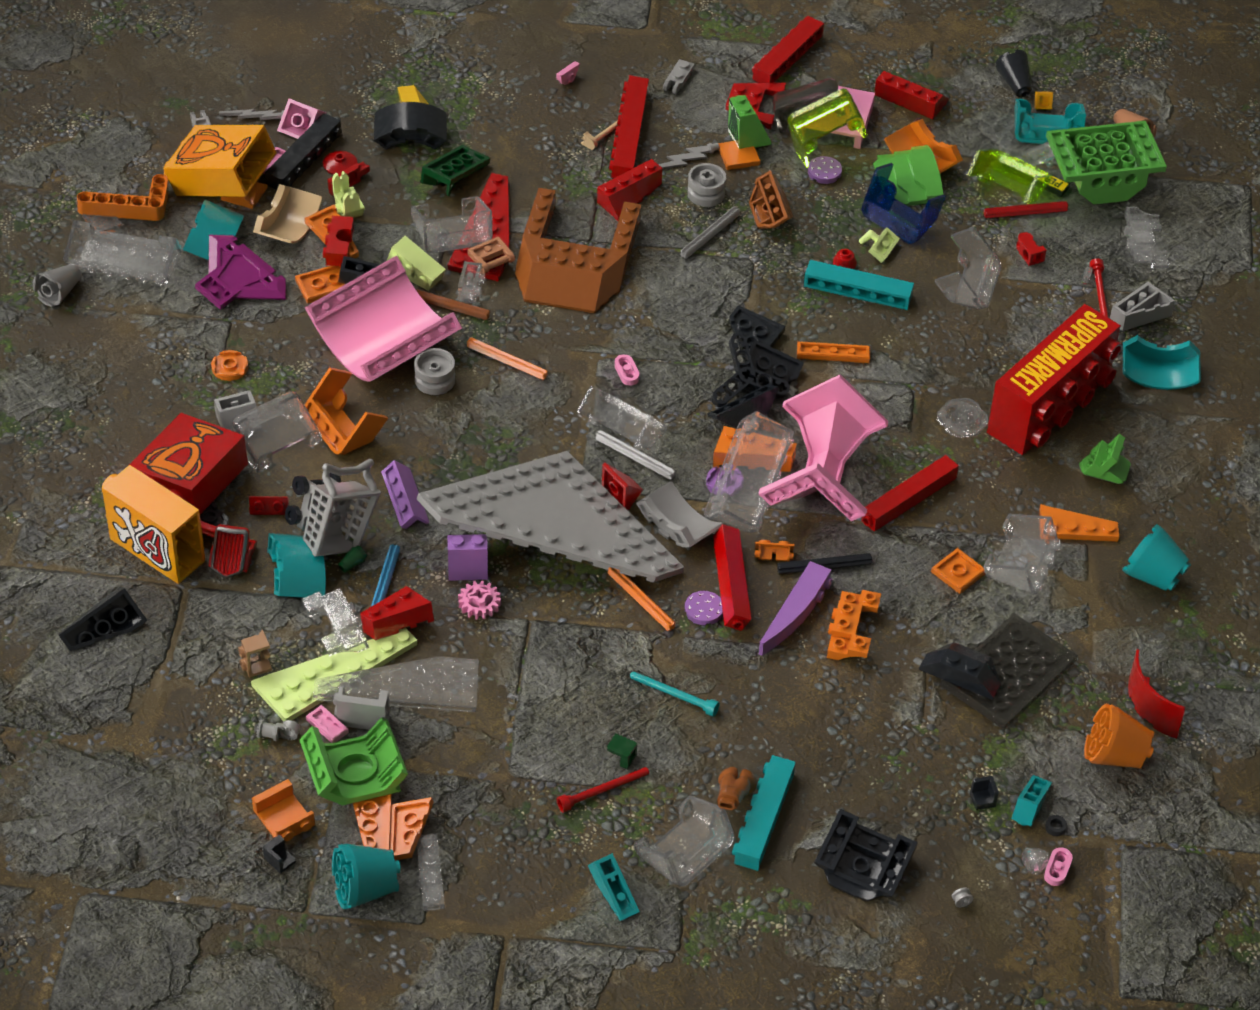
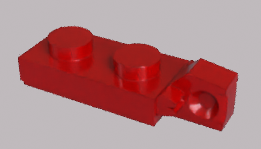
(354, 174)

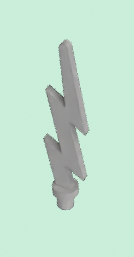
(252, 113)
(695, 153)

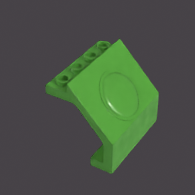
(356, 766)

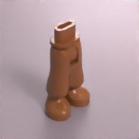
(735, 790)

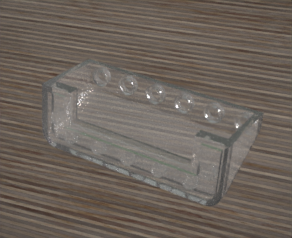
(122, 254)
(750, 464)

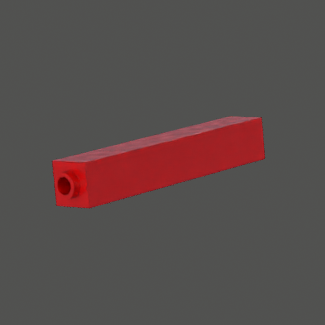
(910, 493)
(732, 577)

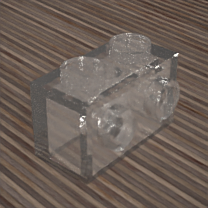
(470, 282)

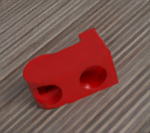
(1029, 249)

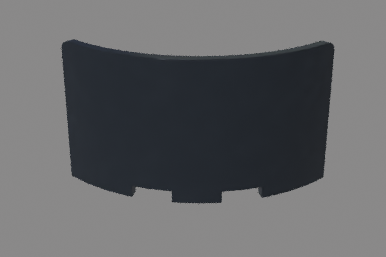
(410, 122)

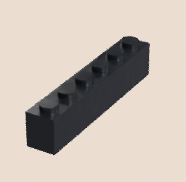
(304, 151)

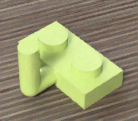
(883, 243)

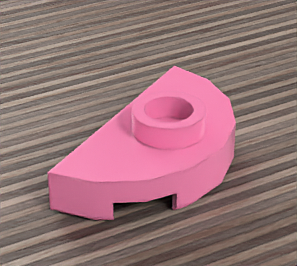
(568, 74)

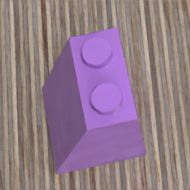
(467, 557)

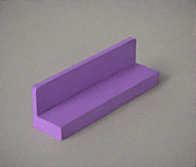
(404, 494)

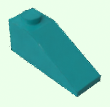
(1031, 801)
(613, 886)

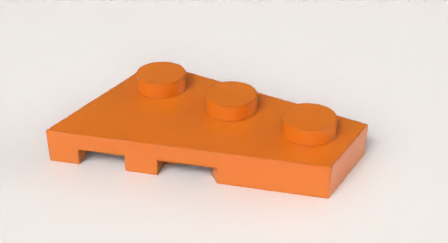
(407, 825)

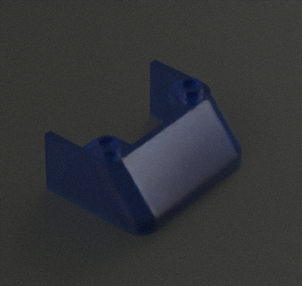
(888, 212)

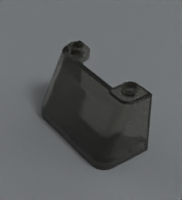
(794, 99)

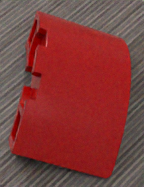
(1151, 705)

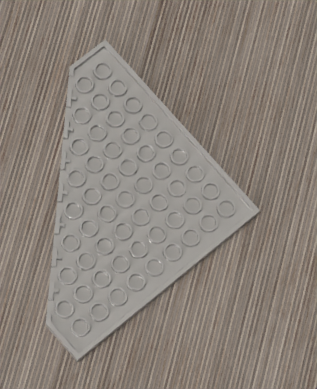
(554, 508)

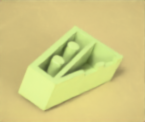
(419, 266)

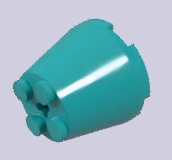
(1158, 560)
(363, 874)

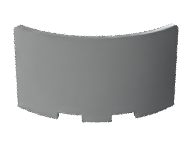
(675, 516)

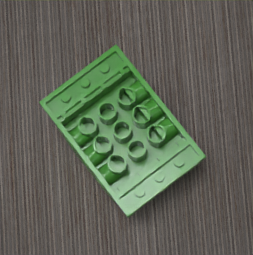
(1107, 160)

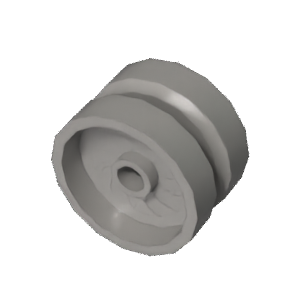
(706, 184)
(434, 371)

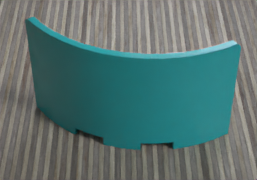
(211, 220)
(1161, 367)
(297, 569)

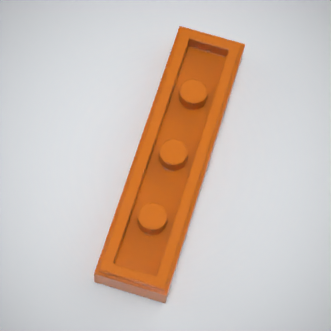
(833, 352)

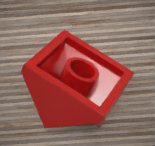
(620, 486)

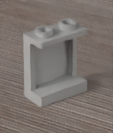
(360, 711)

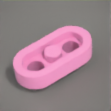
(627, 369)
(1058, 868)

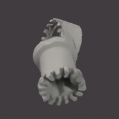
(278, 730)

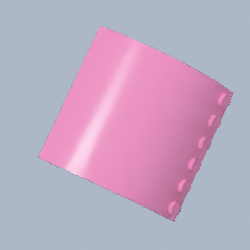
(378, 321)

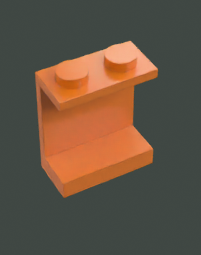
(282, 811)

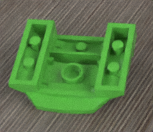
(914, 174)

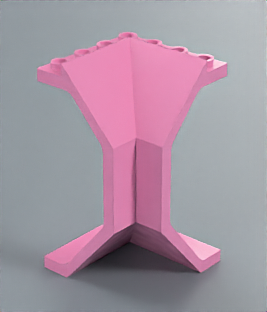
(833, 426)

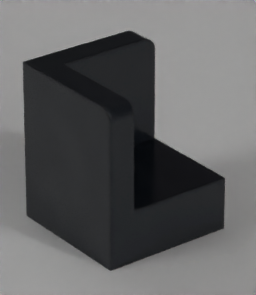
(984, 792)
(277, 855)

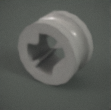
(962, 897)

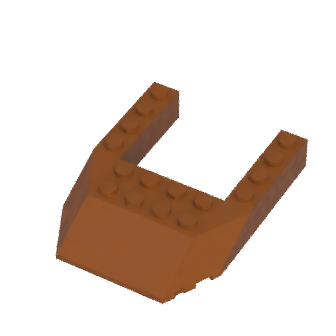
(568, 272)

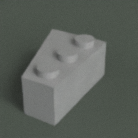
(1142, 307)

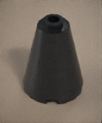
(1015, 71)

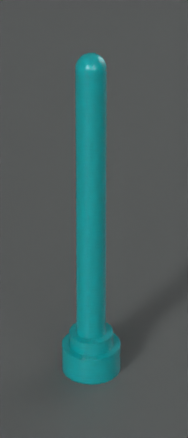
(709, 706)

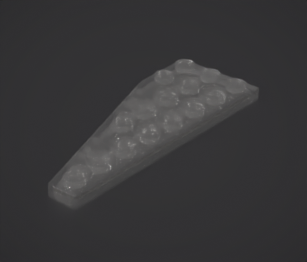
(422, 683)

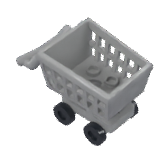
(327, 506)

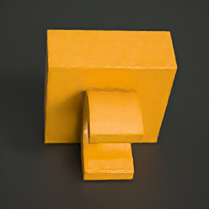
(1043, 100)

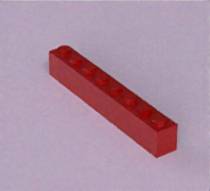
(630, 125)

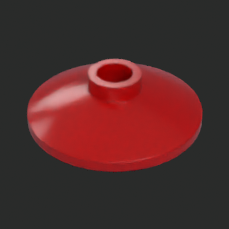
(338, 161)

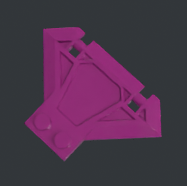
(238, 274)

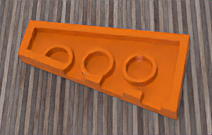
(318, 224)

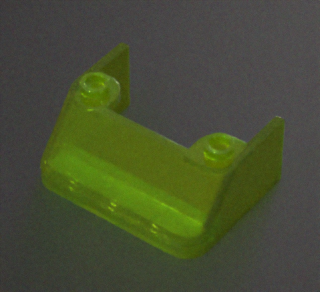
(821, 119)
(1009, 172)

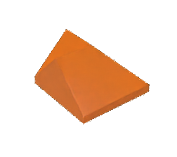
(251, 198)

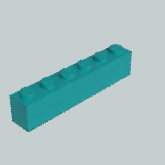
(858, 284)
(764, 813)

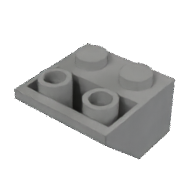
(231, 406)

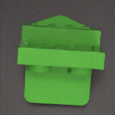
(1106, 462)

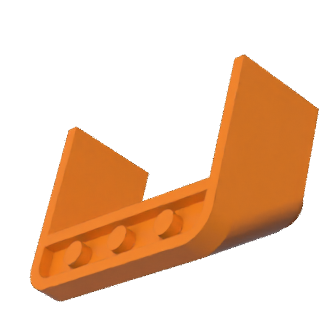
(335, 426)

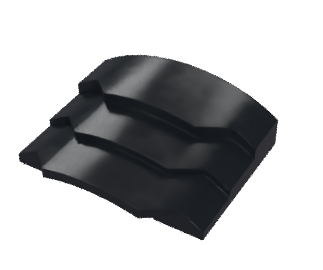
(863, 859)

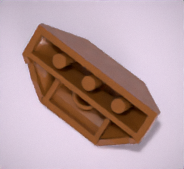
(769, 202)

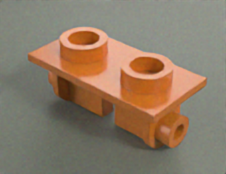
(767, 548)

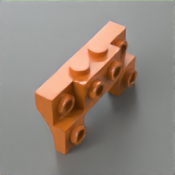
(846, 619)

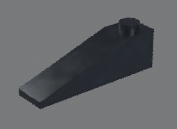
(108, 618)

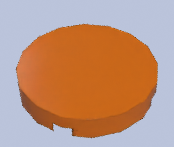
(229, 365)

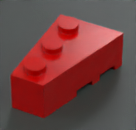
(396, 612)

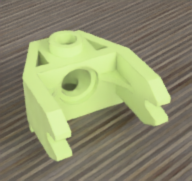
(346, 197)

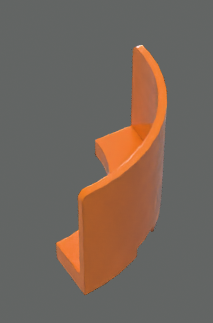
(918, 135)

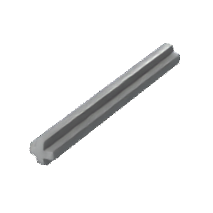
(710, 232)
(635, 454)

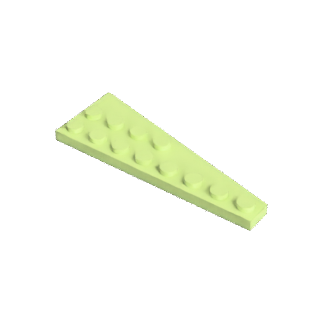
(292, 689)

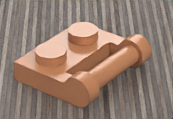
(490, 250)

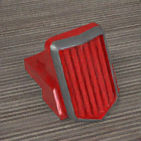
(231, 550)

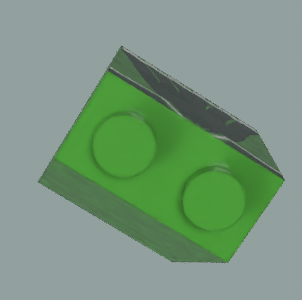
(745, 125)

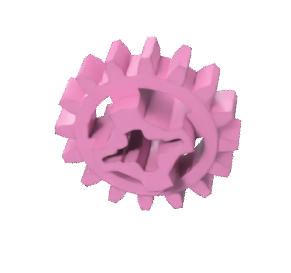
(479, 600)

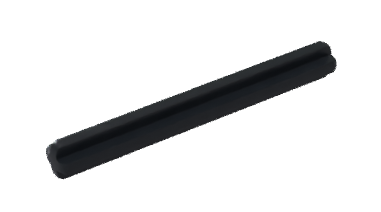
(830, 562)

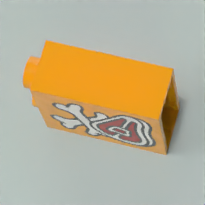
(153, 523)

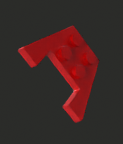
(755, 94)

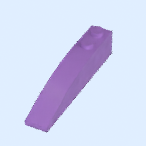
(797, 606)

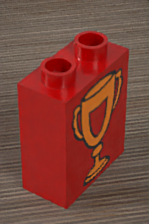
(194, 459)

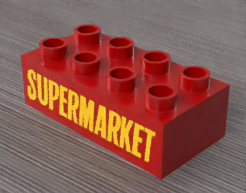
(1054, 380)

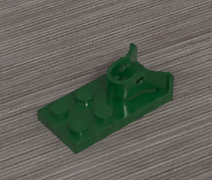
(453, 167)

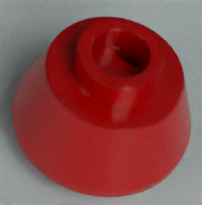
(845, 258)

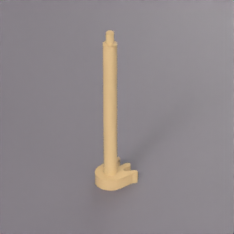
(592, 142)

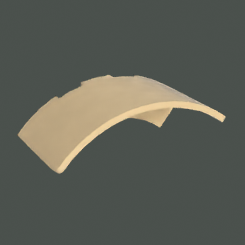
(288, 215)

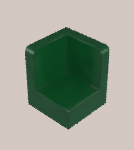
(624, 748)

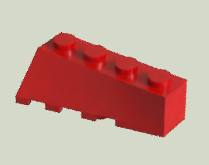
(909, 95)
(629, 187)

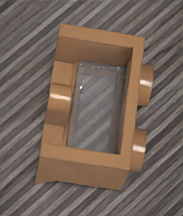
(255, 655)

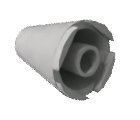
(56, 284)

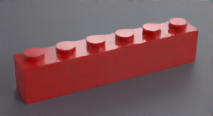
(788, 51)

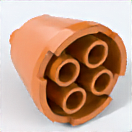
(1118, 739)

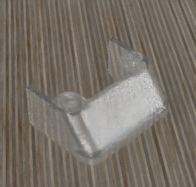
(980, 272)
(621, 418)

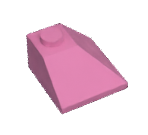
(298, 118)

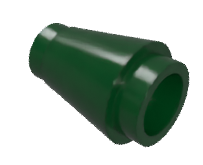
(353, 558)

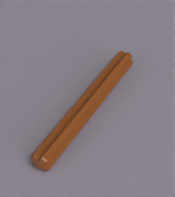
(454, 305)

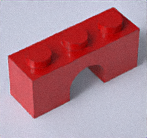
(337, 242)

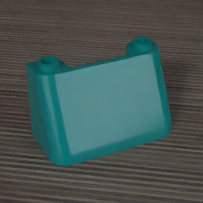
(1034, 126)

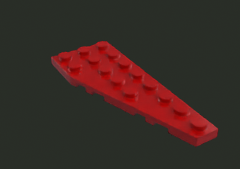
(496, 198)

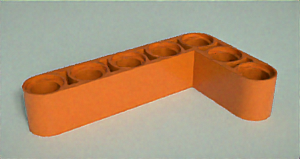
(128, 206)

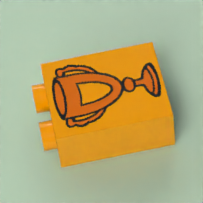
(220, 160)

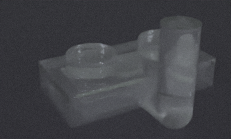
(1039, 155)

